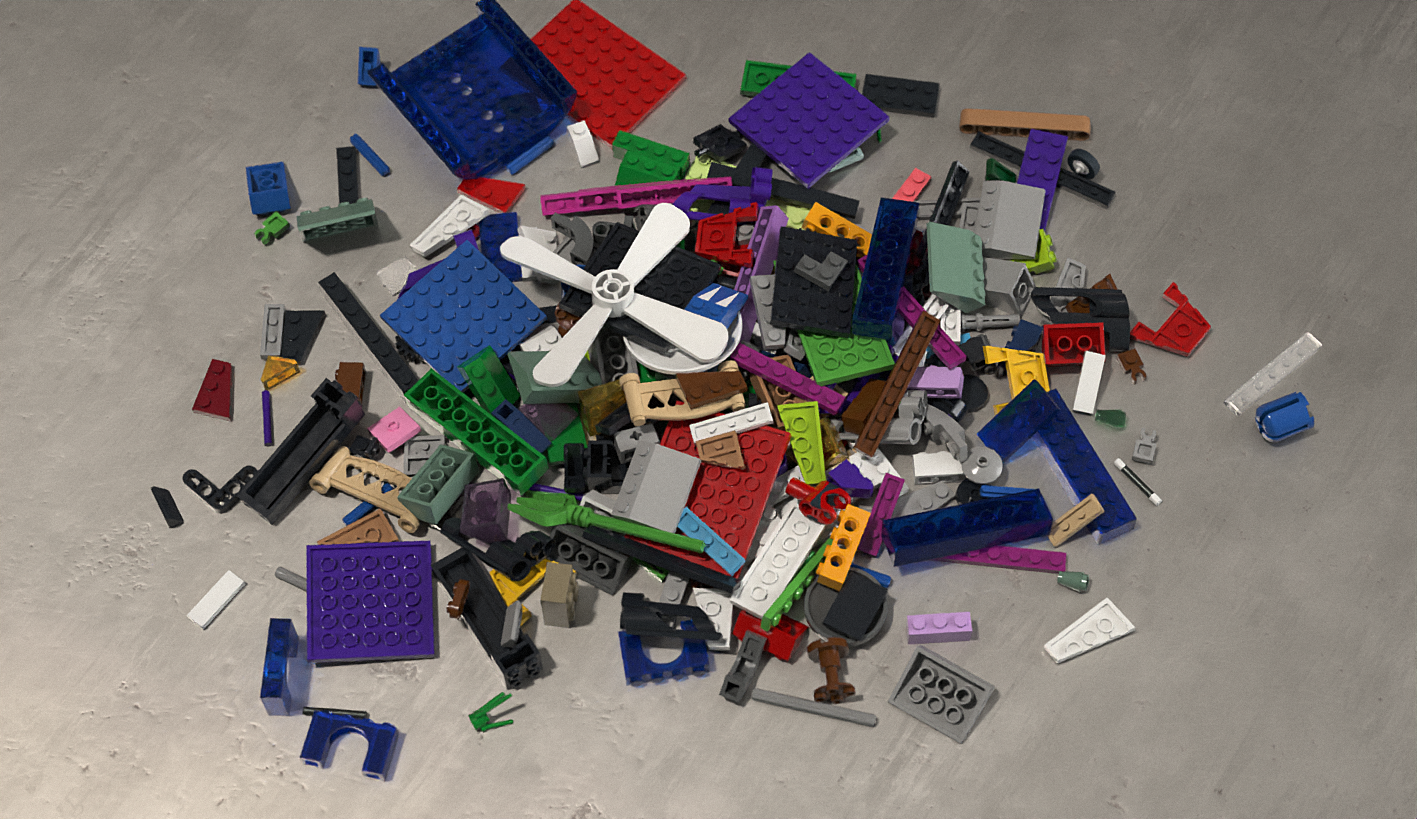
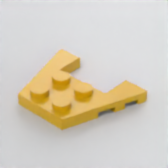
(1021, 369)
(514, 590)

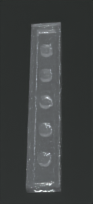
(1272, 374)

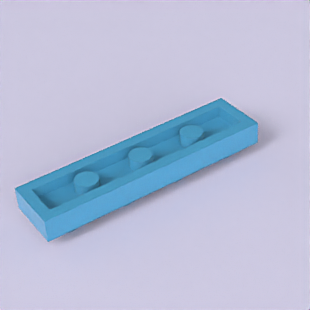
(715, 546)

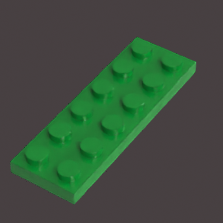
(761, 74)

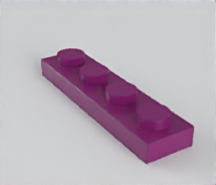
(881, 510)

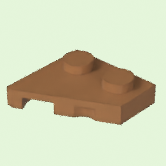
(721, 450)

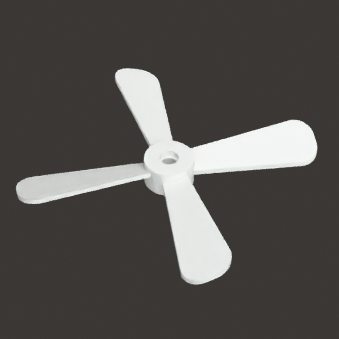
(615, 296)

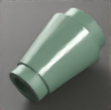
(1074, 580)

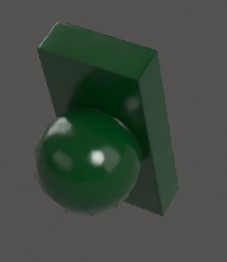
(998, 172)

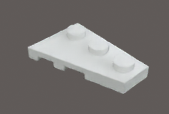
(544, 238)

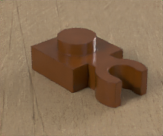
(1131, 363)

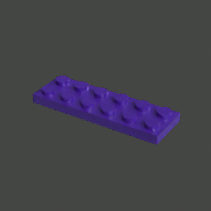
(1042, 166)

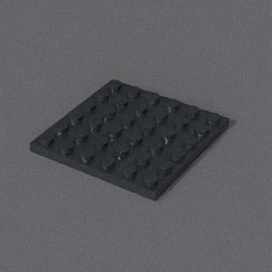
(671, 281)

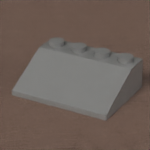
(1009, 220)
(656, 487)
(941, 693)

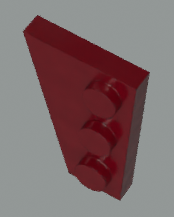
(215, 392)

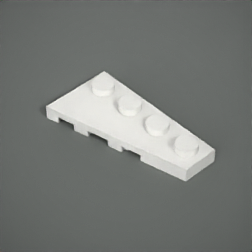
(454, 220)
(1090, 631)

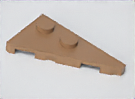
(369, 529)

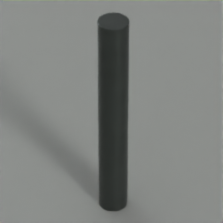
(355, 713)

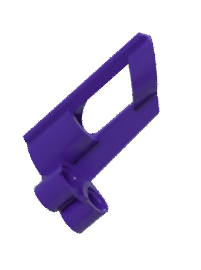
(736, 195)

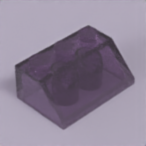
(486, 510)

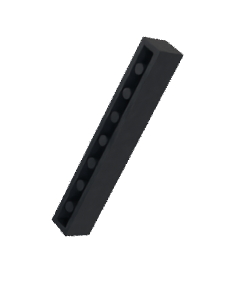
(367, 334)

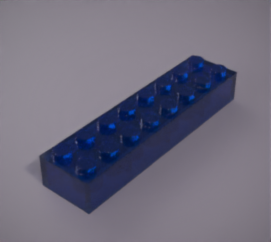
(885, 268)
(1083, 472)
(966, 527)

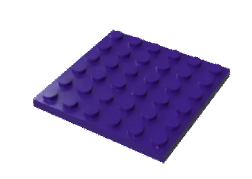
(808, 120)
(369, 601)

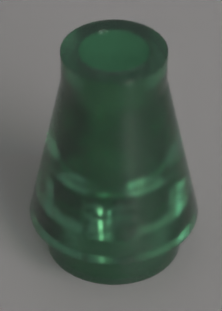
(1113, 418)

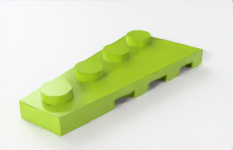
(806, 440)

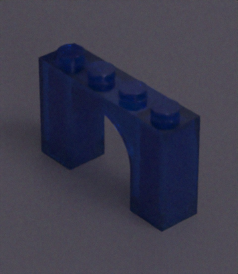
(281, 645)
(640, 669)
(327, 727)

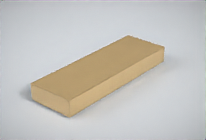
(1075, 520)

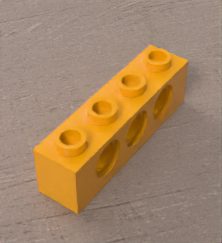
(837, 225)
(835, 576)

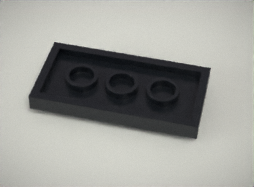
(901, 95)

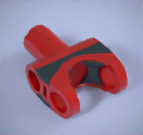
(818, 499)

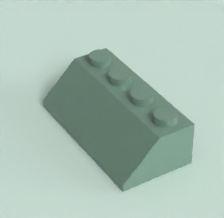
(439, 483)

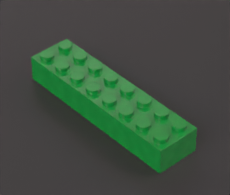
(476, 431)

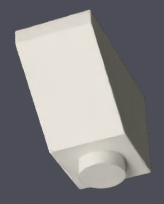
(582, 144)

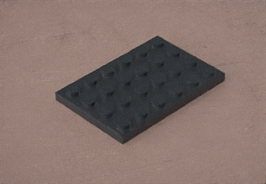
(802, 303)

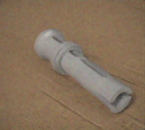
(976, 321)

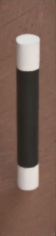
(1137, 481)

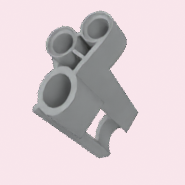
(904, 425)

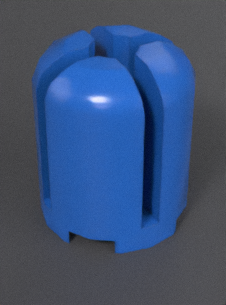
(1283, 417)

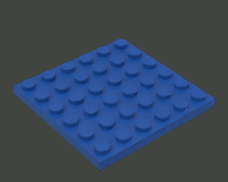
(462, 311)

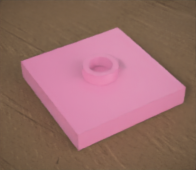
(394, 429)

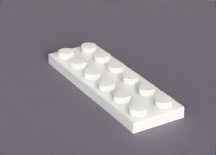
(778, 562)

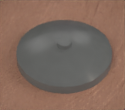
(819, 601)

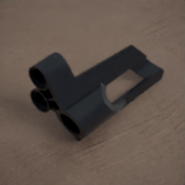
(1105, 307)
(505, 556)
(645, 619)

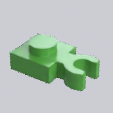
(274, 225)

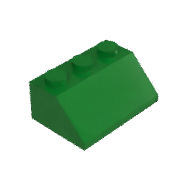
(643, 169)
(488, 380)

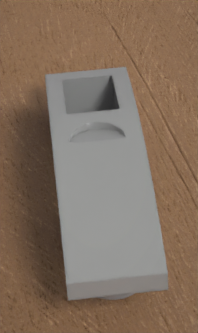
(945, 428)

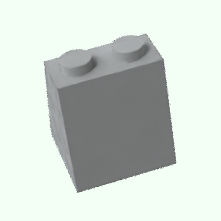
(1007, 285)

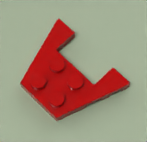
(718, 234)
(1180, 331)

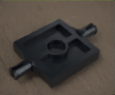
(719, 143)

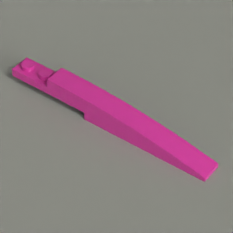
(623, 195)

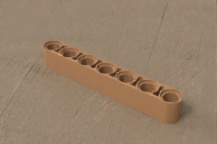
(1020, 123)

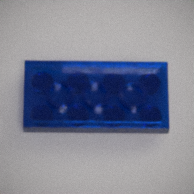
(493, 233)
(1019, 420)

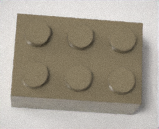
(559, 595)

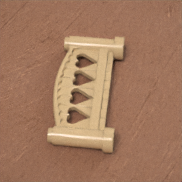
(639, 395)
(334, 475)

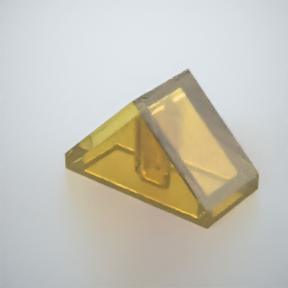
(277, 371)

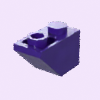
(849, 478)

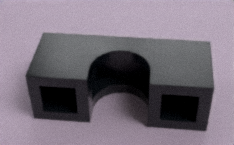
(971, 348)

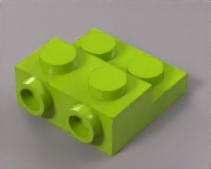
(1044, 256)

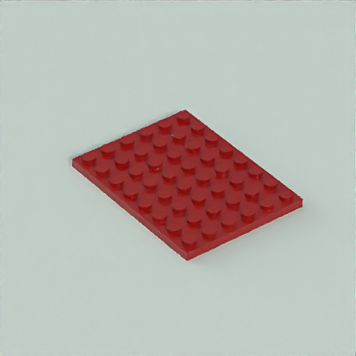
(611, 71)
(723, 496)

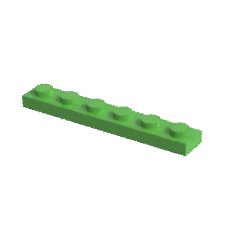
(794, 589)

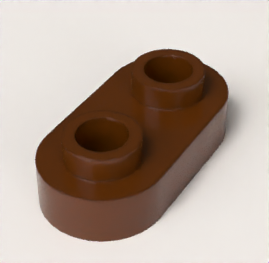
(460, 593)

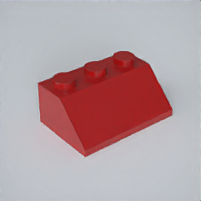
(1067, 343)
(781, 640)

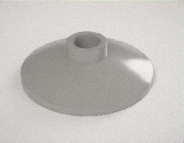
(979, 472)

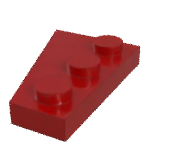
(492, 193)

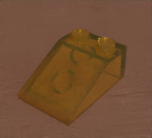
(598, 403)

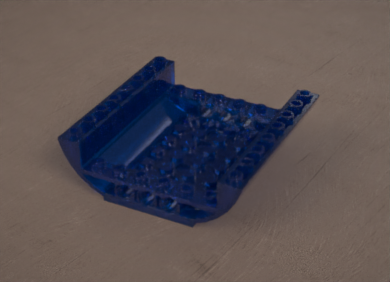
(505, 80)

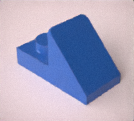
(368, 60)

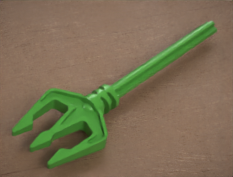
(562, 508)

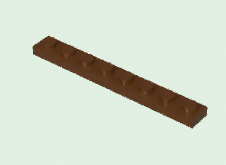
(896, 384)

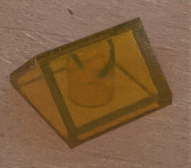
(833, 448)

